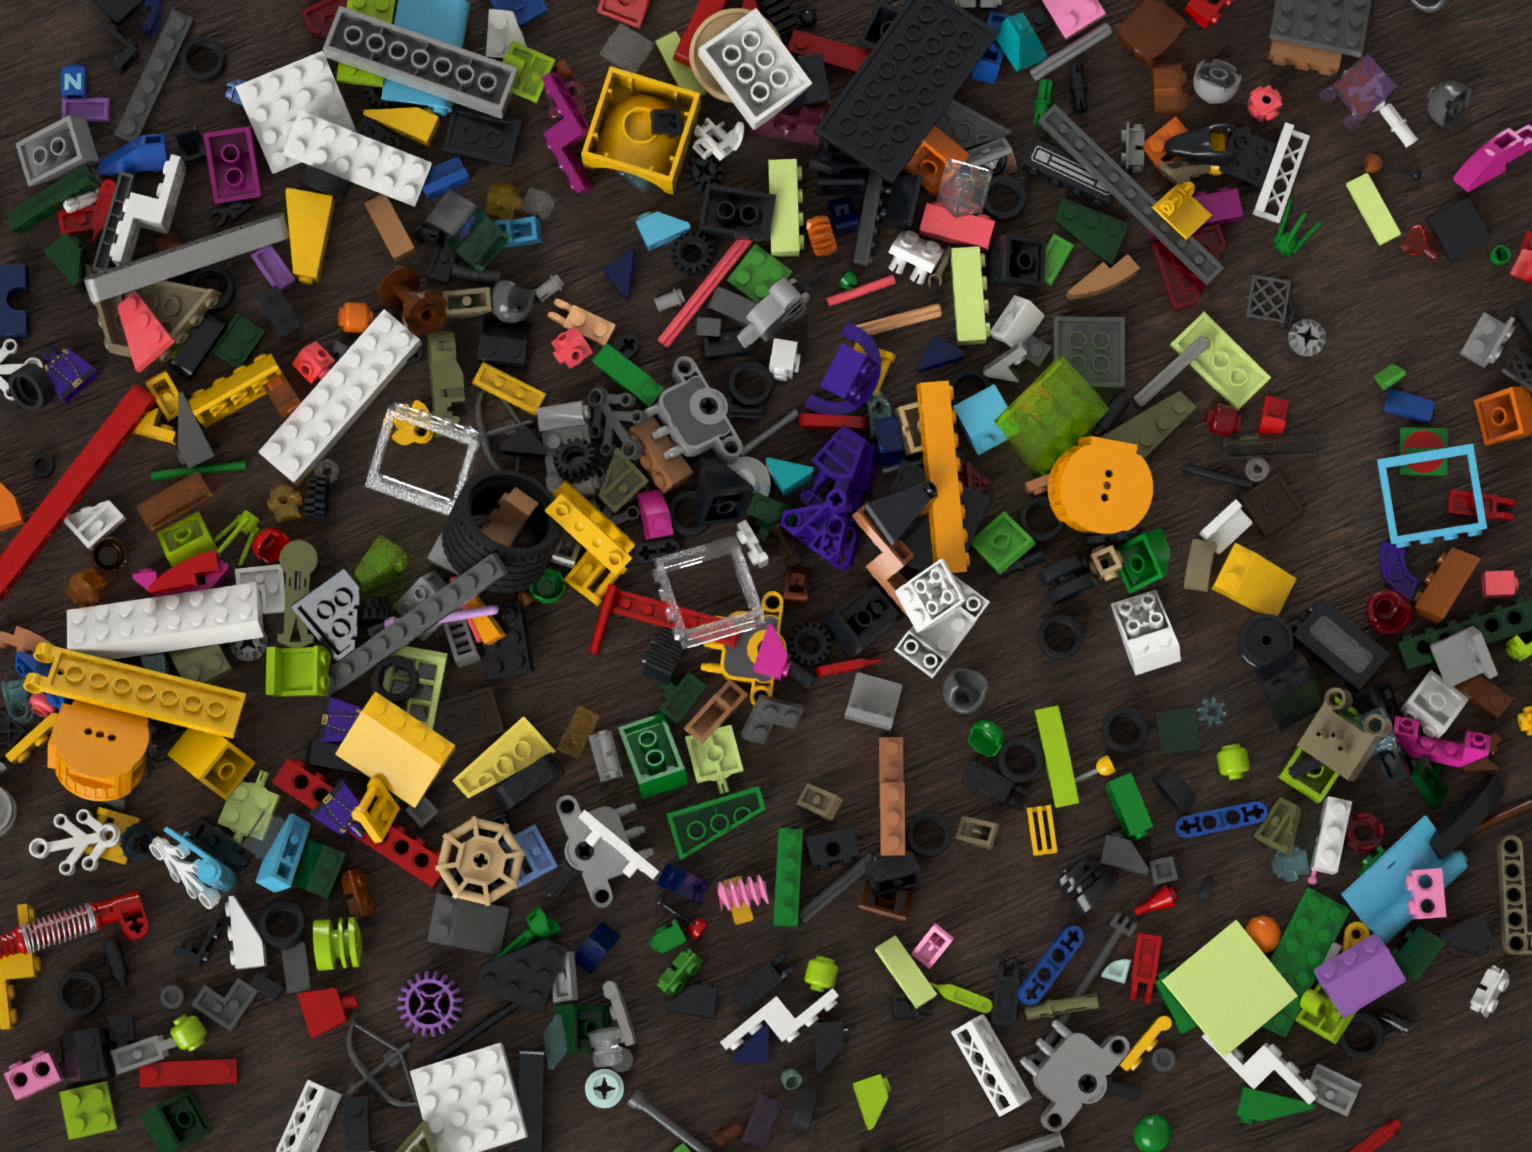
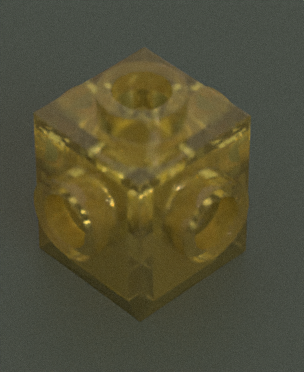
(503, 201)
(286, 511)

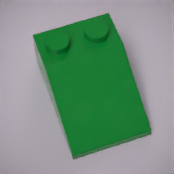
(653, 755)

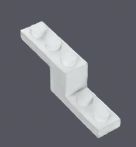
(780, 1020)
(1263, 1063)

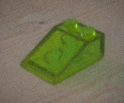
(380, 564)

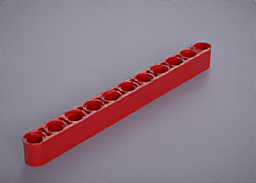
(73, 485)

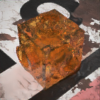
(85, 587)

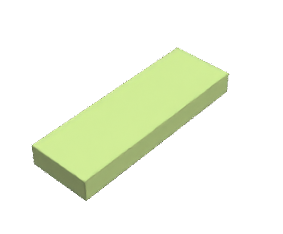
(682, 74)
(1373, 209)
(905, 972)

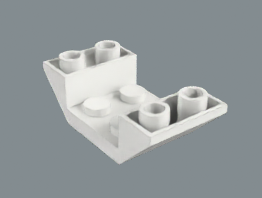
(935, 645)

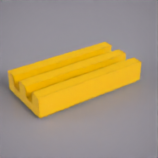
(1044, 851)

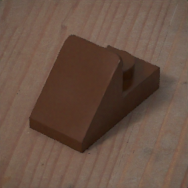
(1484, 763)

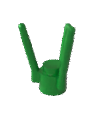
(1287, 243)

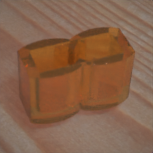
(1167, 89)

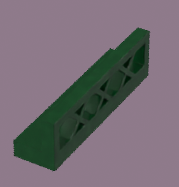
(51, 199)

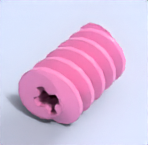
(742, 892)

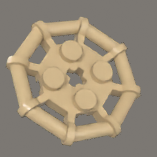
(472, 849)

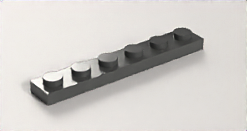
(154, 76)

